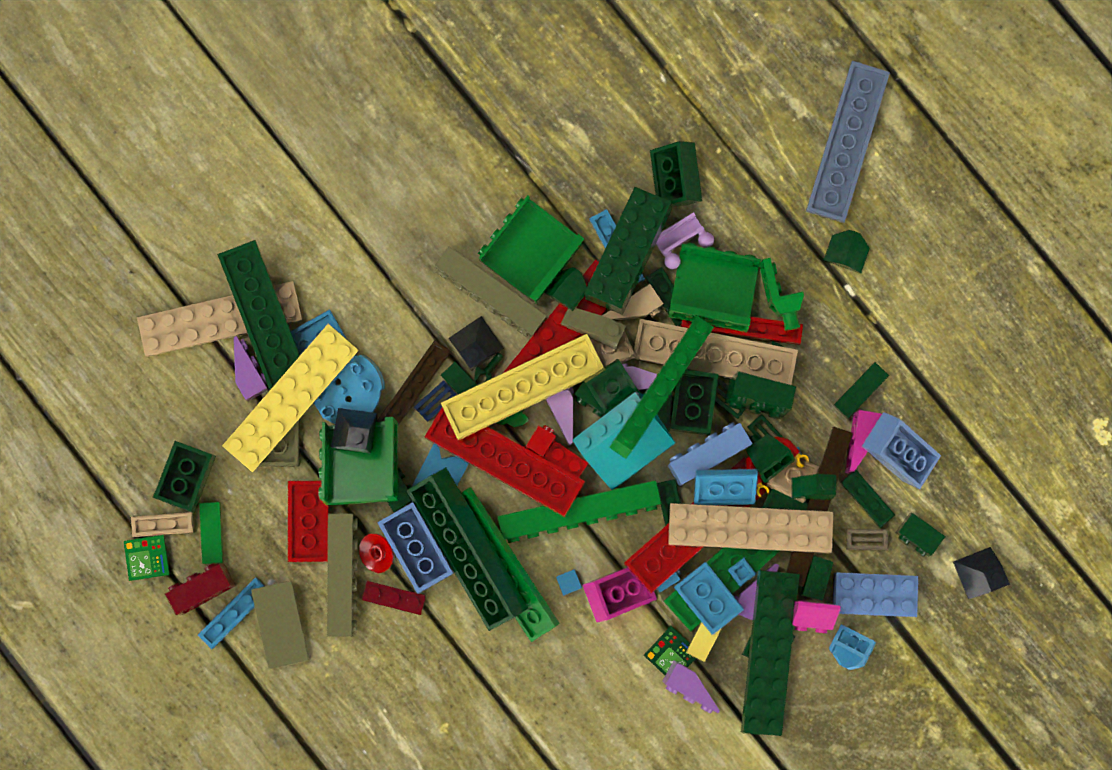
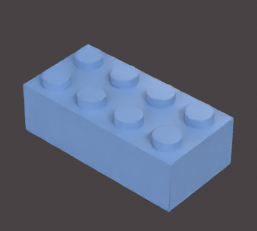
(901, 450)
(713, 452)
(415, 548)
(876, 594)

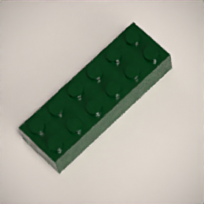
(628, 250)

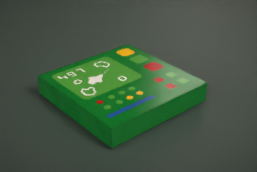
(146, 557)

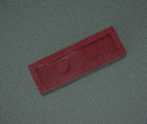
(393, 597)

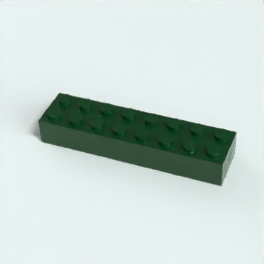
(467, 549)

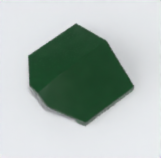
(847, 250)
(568, 288)

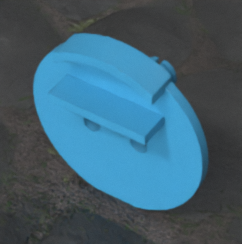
(359, 380)

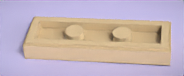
(162, 524)

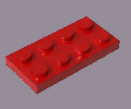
(307, 523)

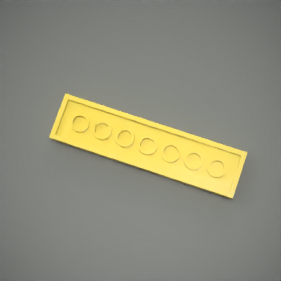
(522, 387)
(290, 398)

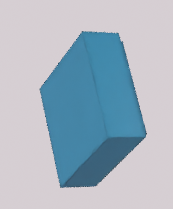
(741, 572)
(568, 582)

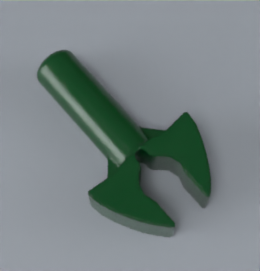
(489, 369)

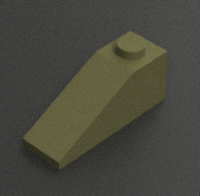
(596, 326)

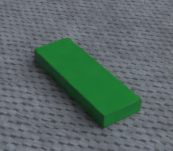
(211, 532)

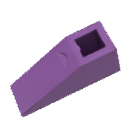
(247, 376)
(684, 680)

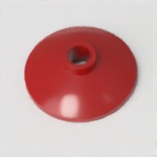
(376, 553)

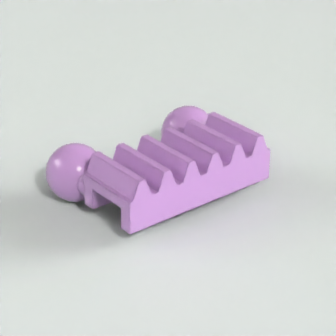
(680, 233)

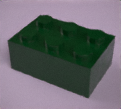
(760, 395)
(694, 402)
(184, 476)

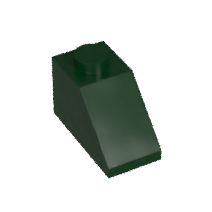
(814, 487)

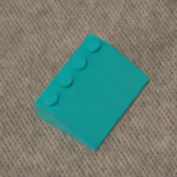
(609, 465)

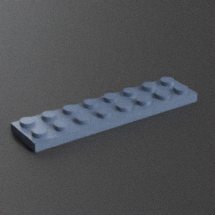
(847, 142)

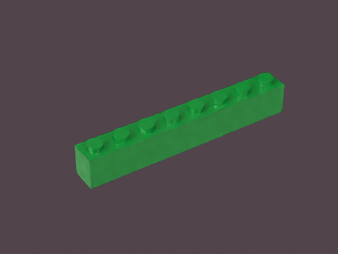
(661, 387)
(583, 509)

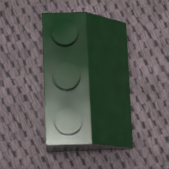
(676, 173)

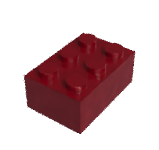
(199, 588)

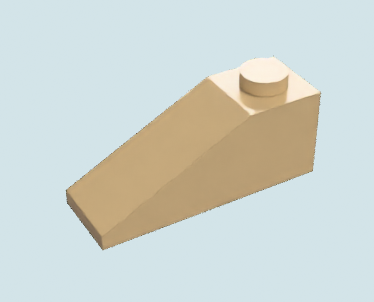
(640, 305)

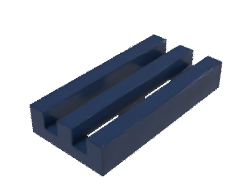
(439, 397)

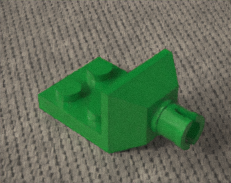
(783, 306)

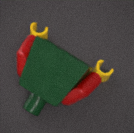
(771, 456)

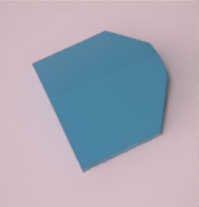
(851, 648)

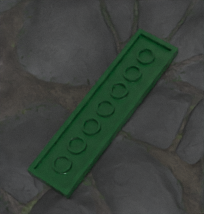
(260, 310)
(769, 653)

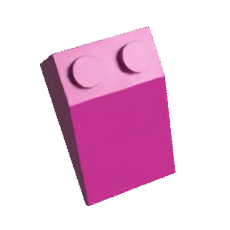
(862, 425)
(616, 594)
(815, 615)

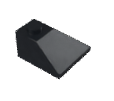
(476, 343)
(354, 430)
(981, 573)

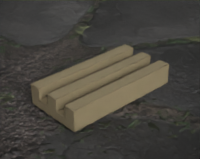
(849, 539)

